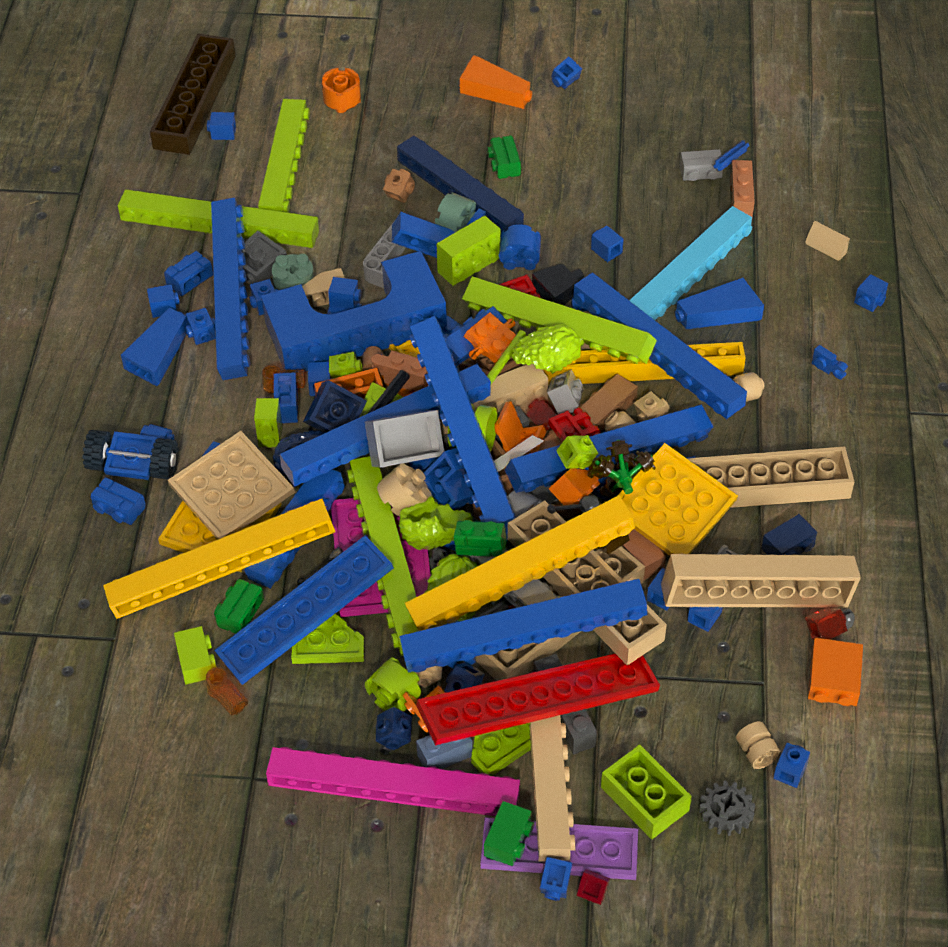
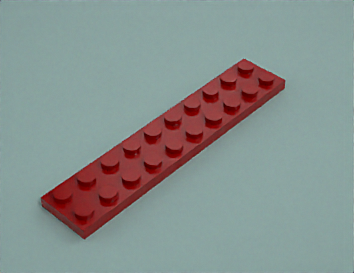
(534, 697)

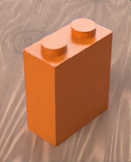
(835, 672)

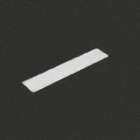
(517, 451)

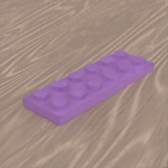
(597, 848)

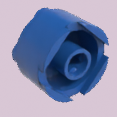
(519, 247)

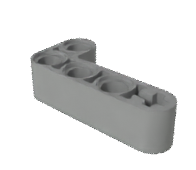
(381, 252)

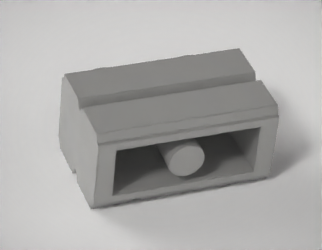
(699, 165)

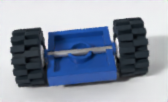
(130, 455)

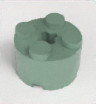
(455, 211)
(291, 271)

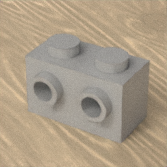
(565, 392)

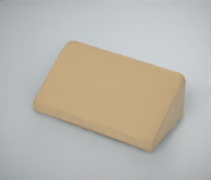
(827, 241)

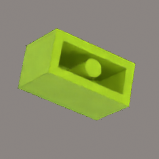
(268, 422)
(193, 654)

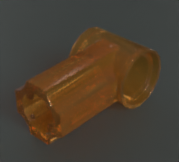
(268, 377)
(225, 692)

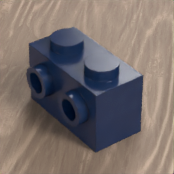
(790, 538)

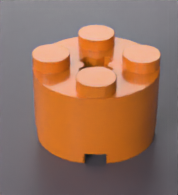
(341, 89)

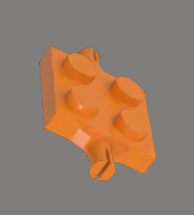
(490, 337)

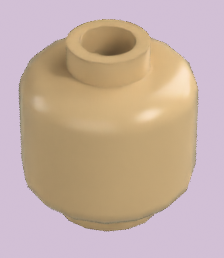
(752, 384)
(618, 420)

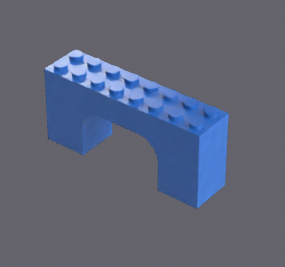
(309, 336)

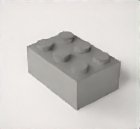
(404, 438)

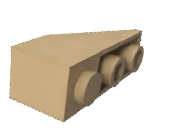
(318, 287)

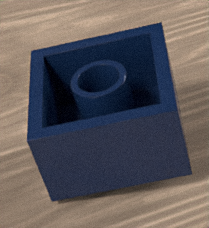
(333, 407)

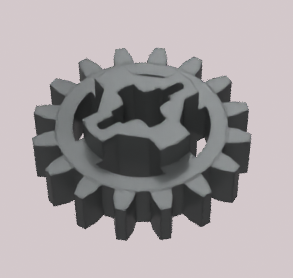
(716, 800)

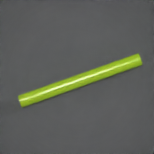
(505, 357)

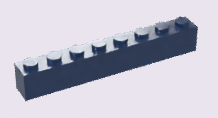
(450, 178)

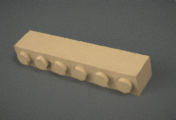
(550, 789)

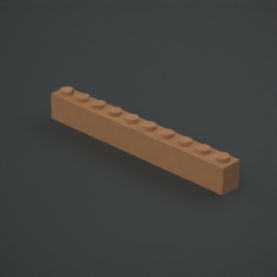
(615, 395)

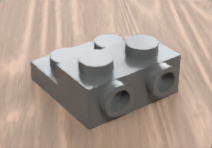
(260, 256)

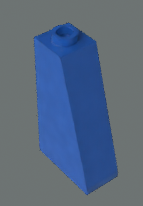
(720, 306)
(156, 347)

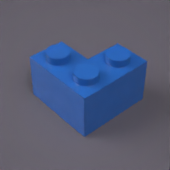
(343, 295)
(447, 481)

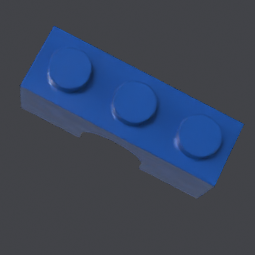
(699, 616)

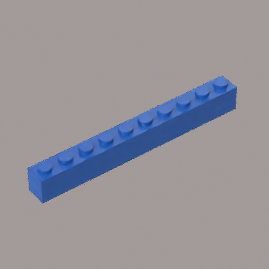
(229, 289)
(669, 351)
(462, 422)
(646, 436)
(350, 439)
(523, 625)

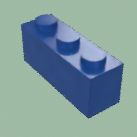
(418, 234)

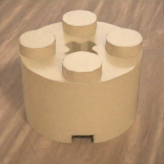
(403, 488)

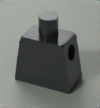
(556, 283)

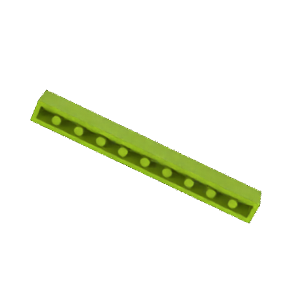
(197, 216)
(537, 312)
(383, 533)

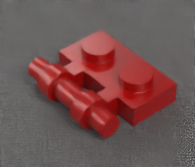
(568, 425)

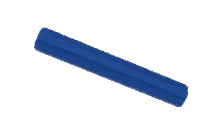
(732, 154)

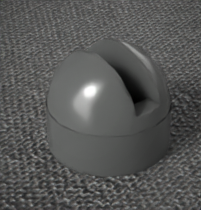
(850, 617)

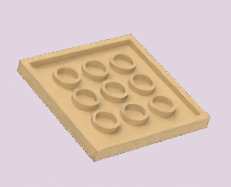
(231, 486)

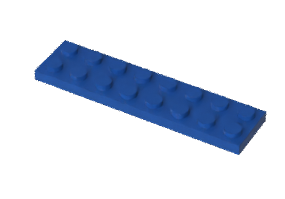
(303, 609)

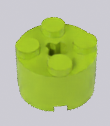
(390, 684)

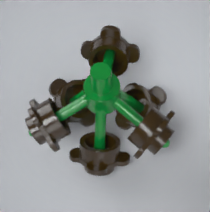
(621, 477)

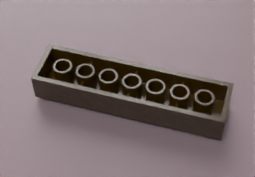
(193, 94)

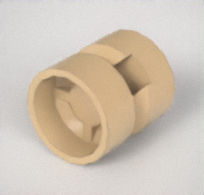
(757, 742)

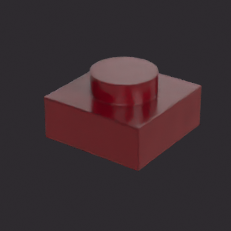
(593, 886)

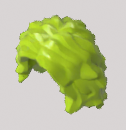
(548, 348)
(430, 524)
(448, 569)

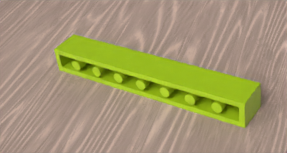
(284, 156)

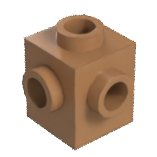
(399, 185)

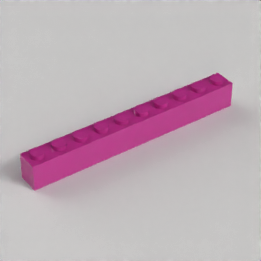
(390, 781)

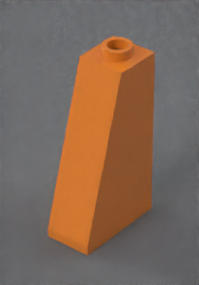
(494, 84)

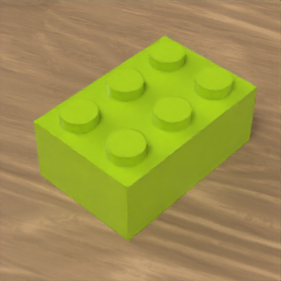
(468, 250)
(645, 791)

